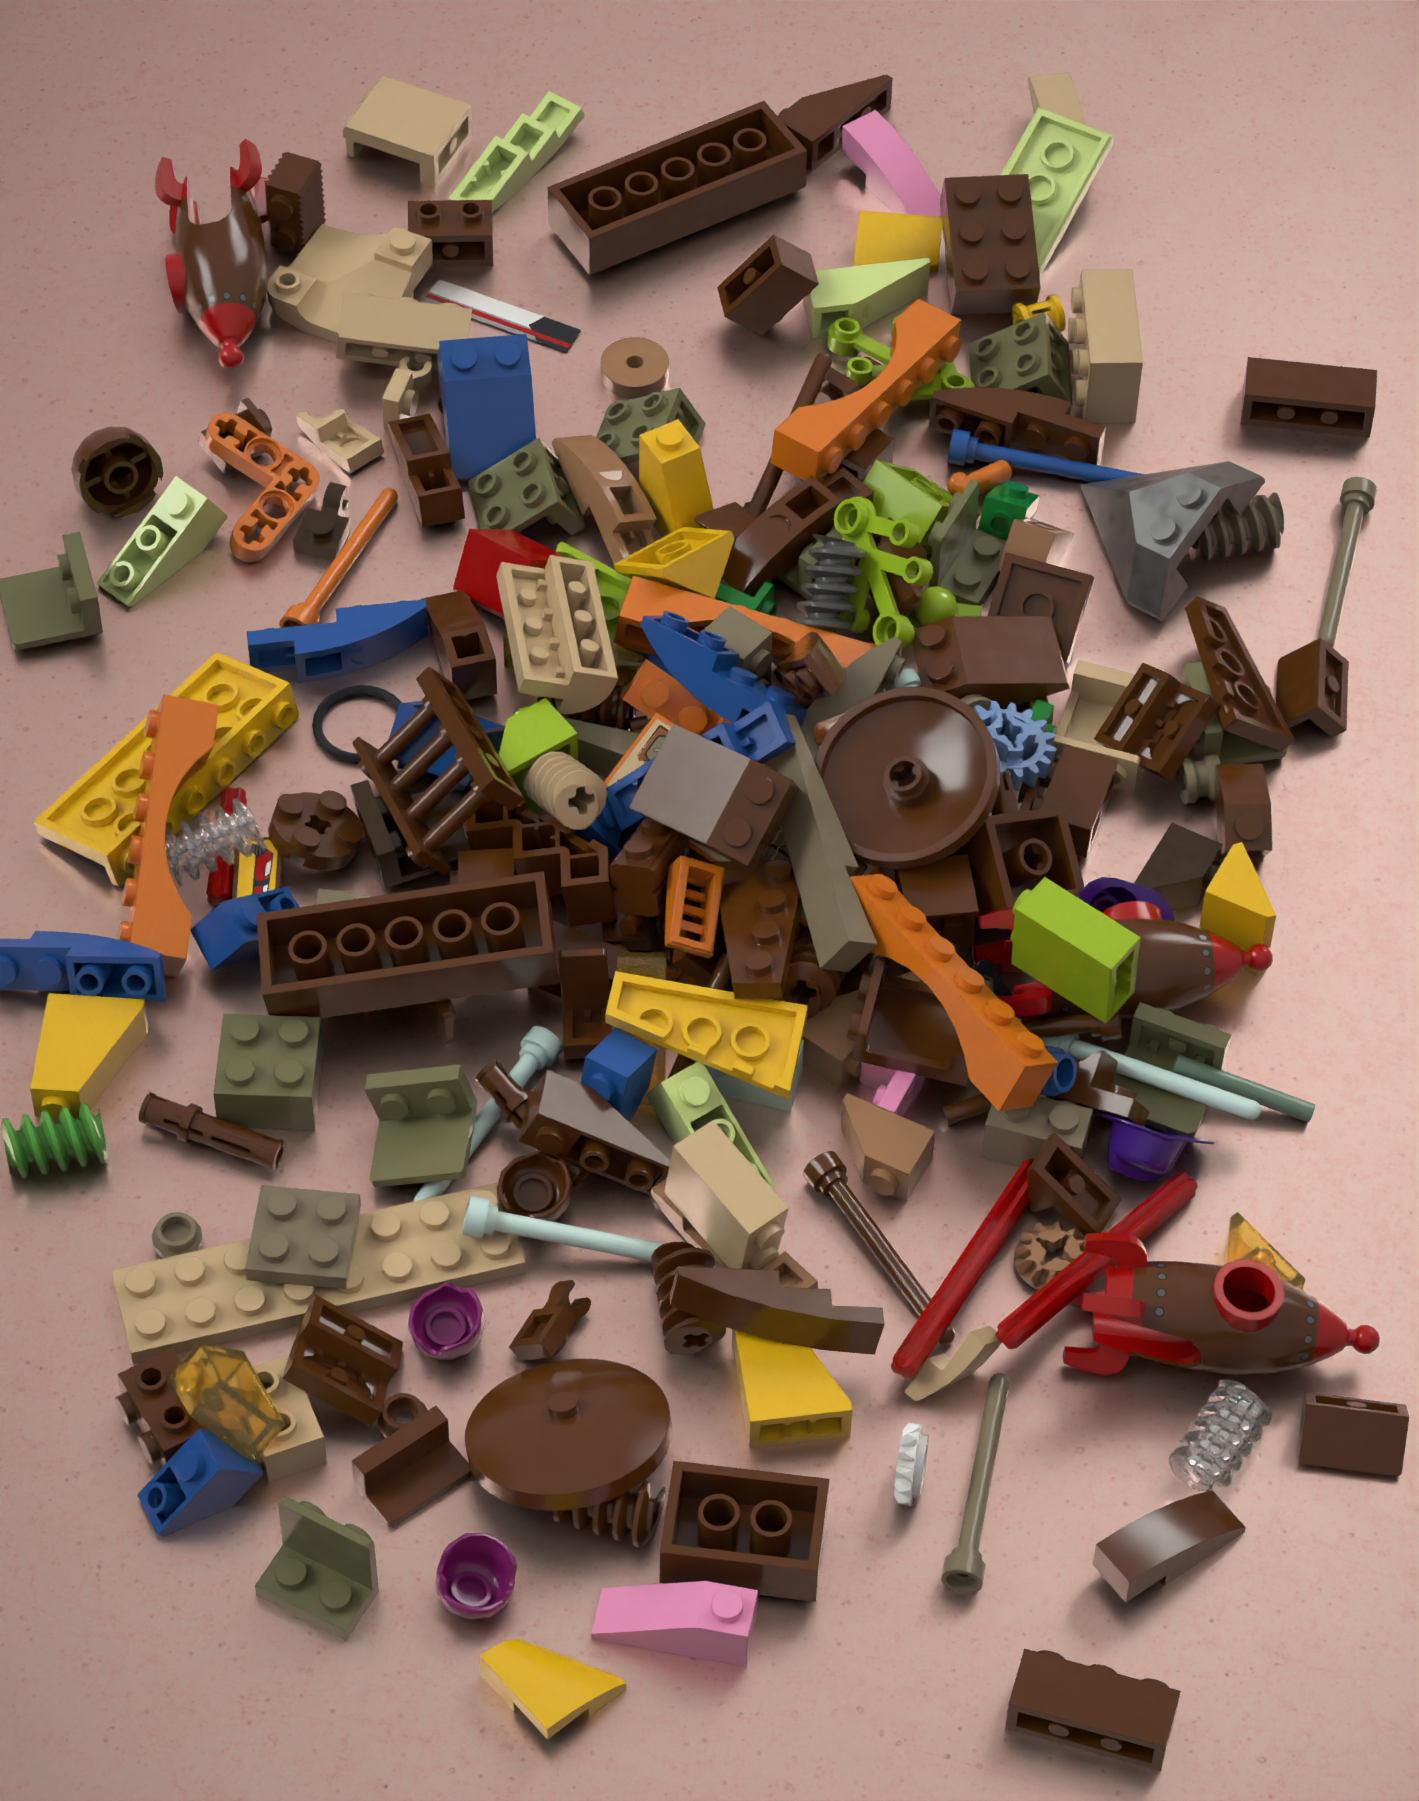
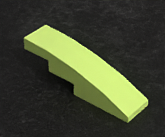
(522, 152)

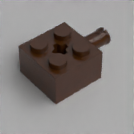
(1019, 850)

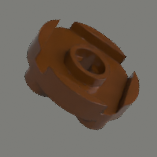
(295, 824)

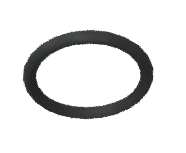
(332, 698)

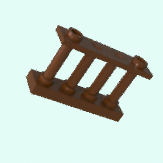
(474, 757)

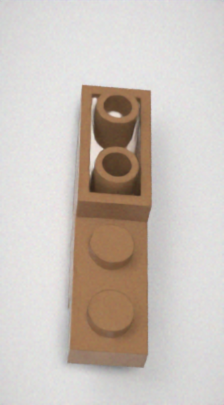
(608, 492)

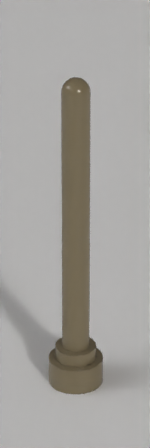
(1357, 499)
(964, 1567)

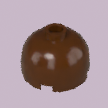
(116, 471)

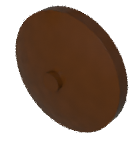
(909, 776)
(568, 1434)

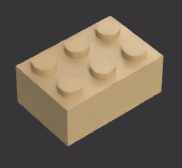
(1106, 346)

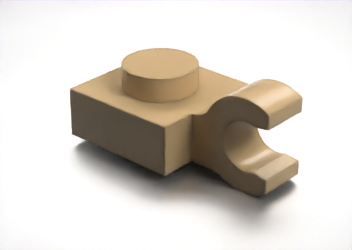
(401, 394)

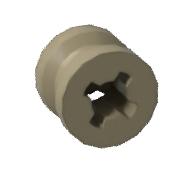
(1197, 779)

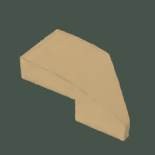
(341, 441)
(941, 1372)

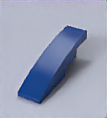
(757, 736)

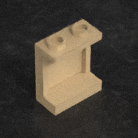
(410, 126)
(1091, 700)

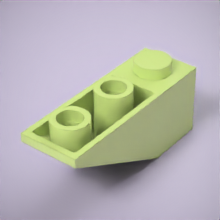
(864, 292)
(163, 543)
(693, 1100)

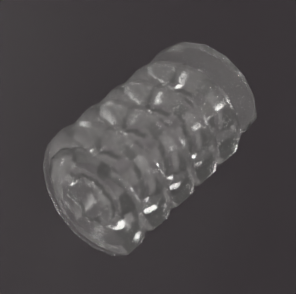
(212, 841)
(1220, 1437)

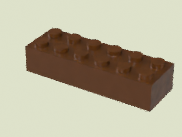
(676, 187)
(408, 947)

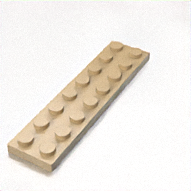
(393, 1260)

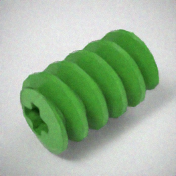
(54, 1140)

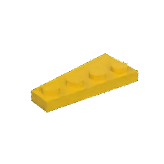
(740, 1036)

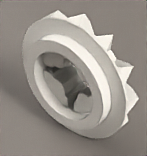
(911, 1464)

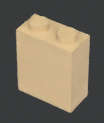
(726, 1199)

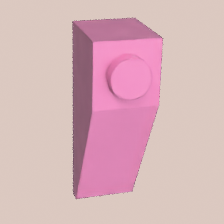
(680, 1619)

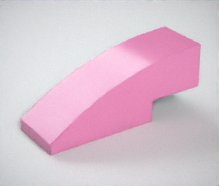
(890, 166)

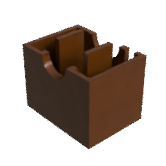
(946, 898)

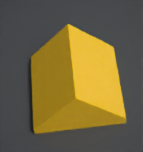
(683, 559)
(1238, 904)

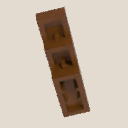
(758, 1306)

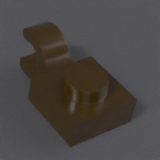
(326, 530)

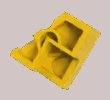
(897, 237)
(546, 1684)

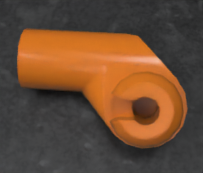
(987, 476)

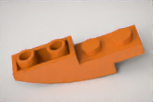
(659, 692)

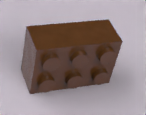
(989, 243)
(744, 1529)

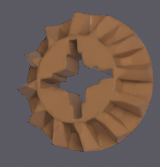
(1031, 1252)

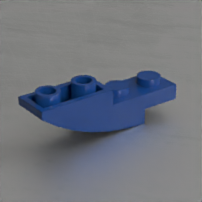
(352, 643)
(709, 669)
(82, 965)

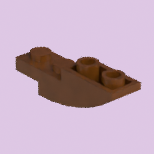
(1017, 416)
(786, 529)
(809, 668)

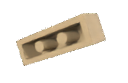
(390, 329)

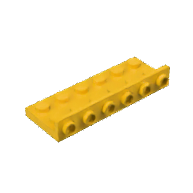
(99, 807)

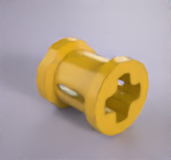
(1052, 307)

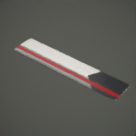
(505, 315)

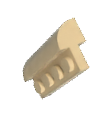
(558, 632)

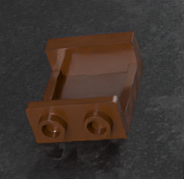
(905, 1028)

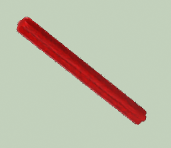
(1090, 1266)
(963, 1276)

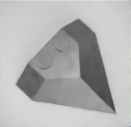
(1156, 519)

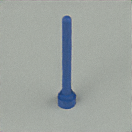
(967, 449)

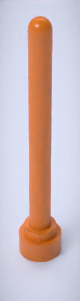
(308, 611)

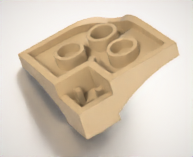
(349, 262)

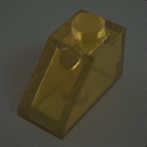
(227, 1398)

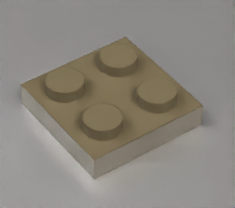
(303, 1237)

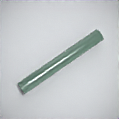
(1235, 1084)

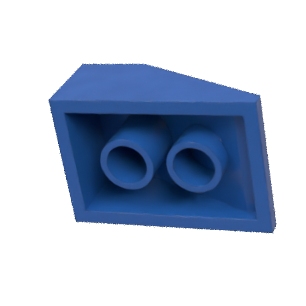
(485, 400)

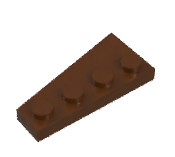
(1234, 678)
(759, 925)

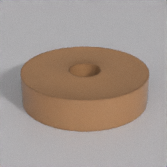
(634, 367)

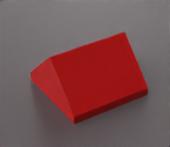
(482, 558)

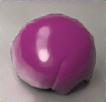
(447, 1322)
(476, 1575)

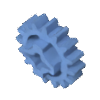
(1020, 742)

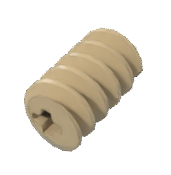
(566, 789)

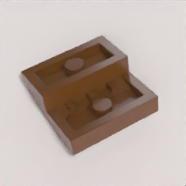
(1157, 721)
(343, 1360)

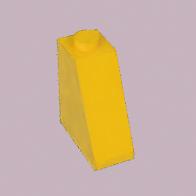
(673, 477)
(83, 1049)
(787, 1393)

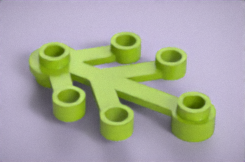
(848, 339)
(856, 522)

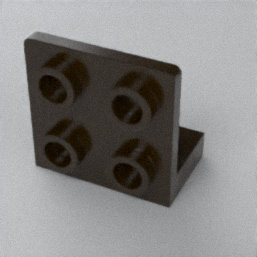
(389, 844)

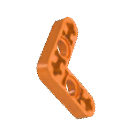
(275, 479)

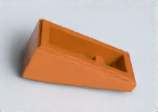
(710, 879)

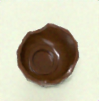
(535, 1186)

